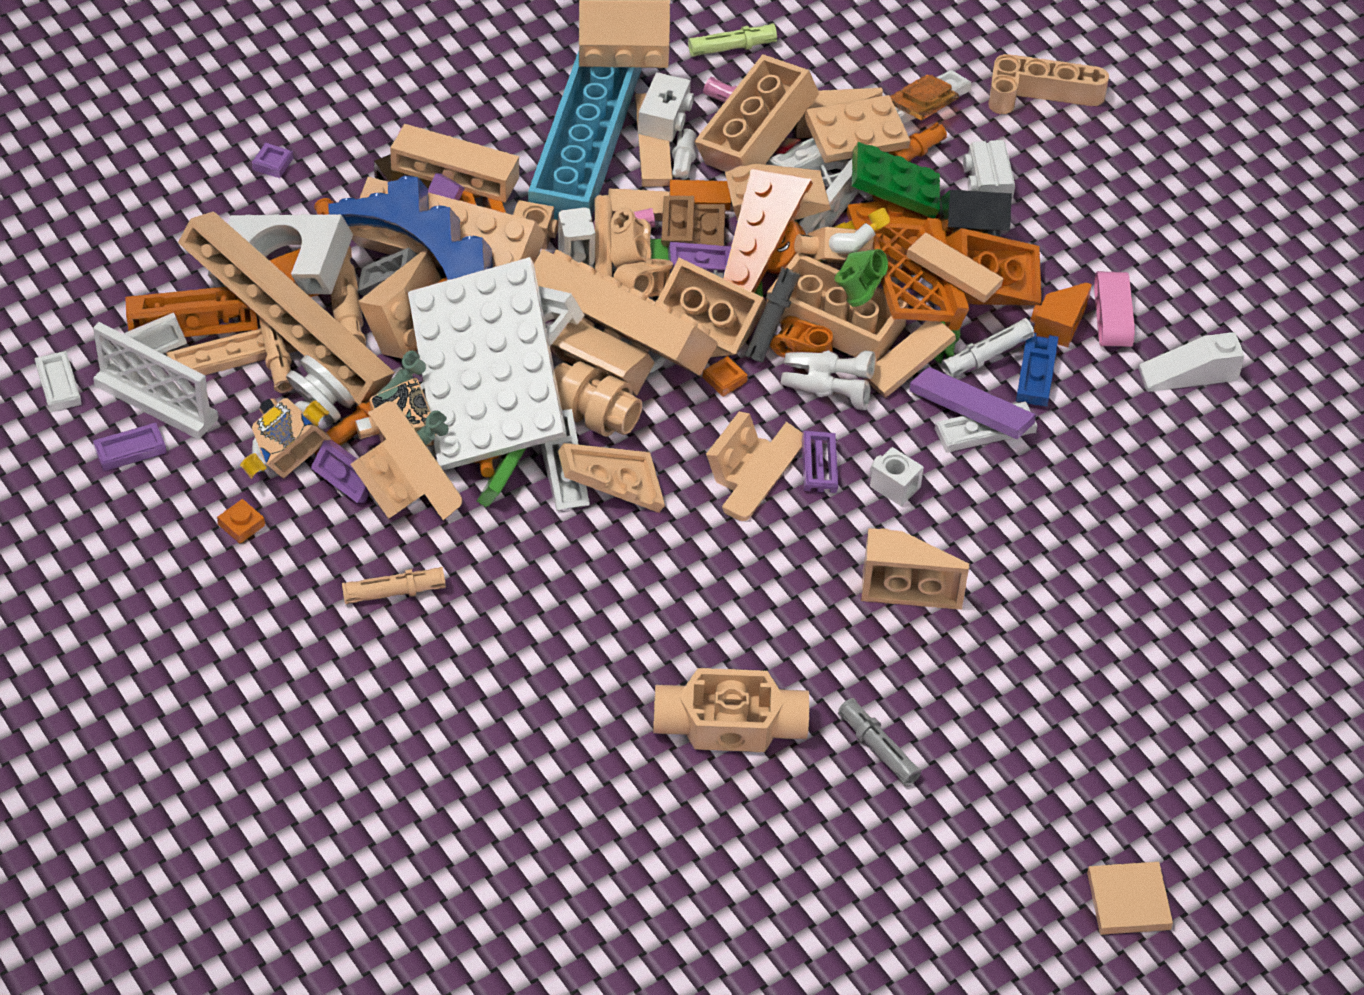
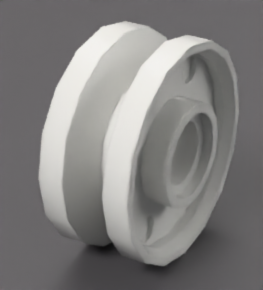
(320, 386)

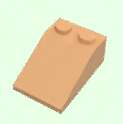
(812, 203)
(389, 308)
(911, 572)

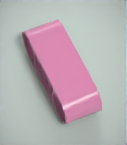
(1114, 309)

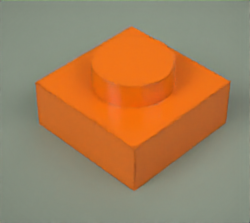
(241, 521)

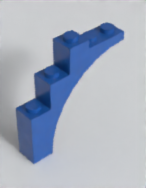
(407, 212)

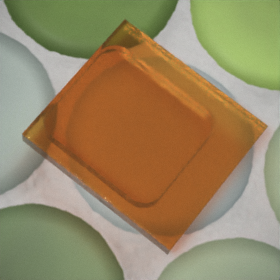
(924, 97)

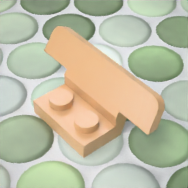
(751, 463)
(404, 467)

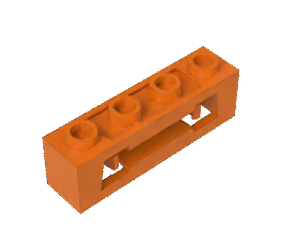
(195, 311)

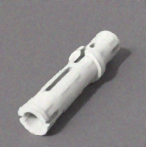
(977, 354)

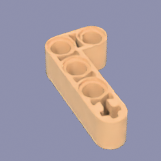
(1046, 81)

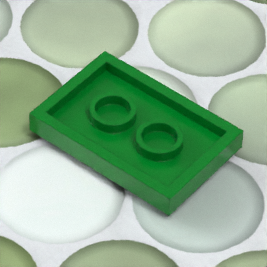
(896, 180)

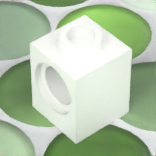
(896, 476)

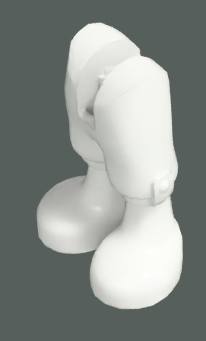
(820, 379)

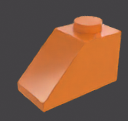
(1061, 313)

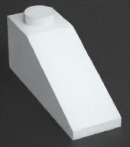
(1197, 363)
(565, 492)

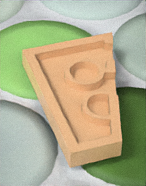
(615, 472)

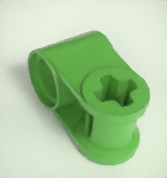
(862, 275)

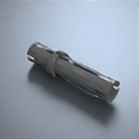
(772, 314)

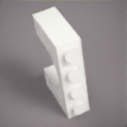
(322, 242)

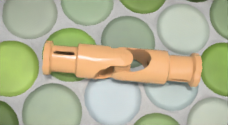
(345, 299)

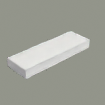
(965, 433)

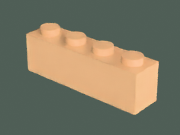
(468, 164)

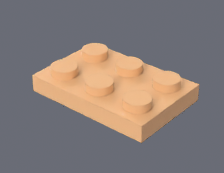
(866, 121)

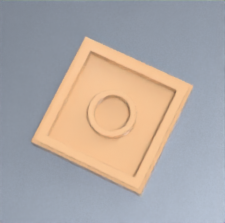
(1129, 898)

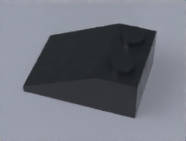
(976, 211)

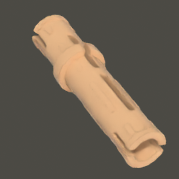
(277, 358)
(394, 585)

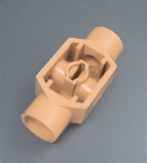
(731, 710)

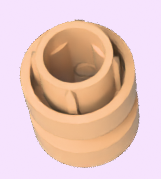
(603, 402)

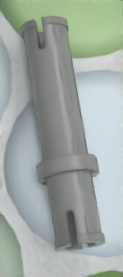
(870, 732)

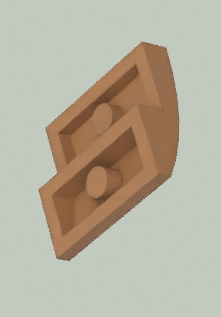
(692, 222)

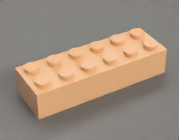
(507, 234)
(628, 311)

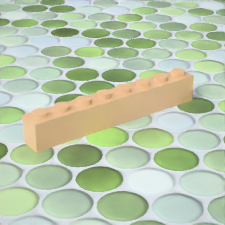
(284, 305)

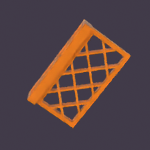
(944, 294)

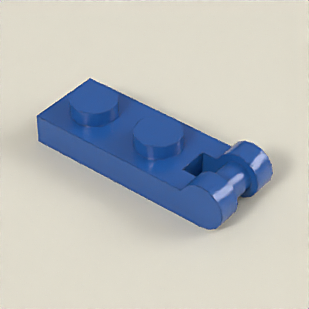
(1037, 370)

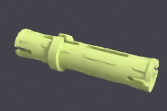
(742, 38)

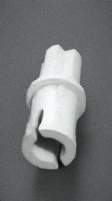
(684, 153)

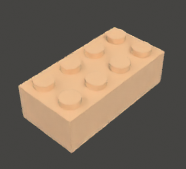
(757, 115)
(825, 303)

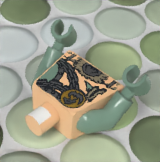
(411, 400)

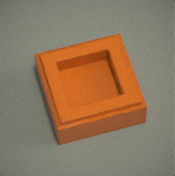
(724, 376)

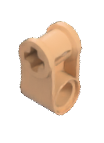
(629, 238)
(645, 276)

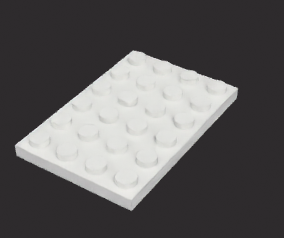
(487, 363)

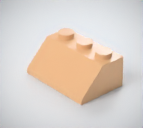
(624, 33)
(714, 303)
(605, 352)

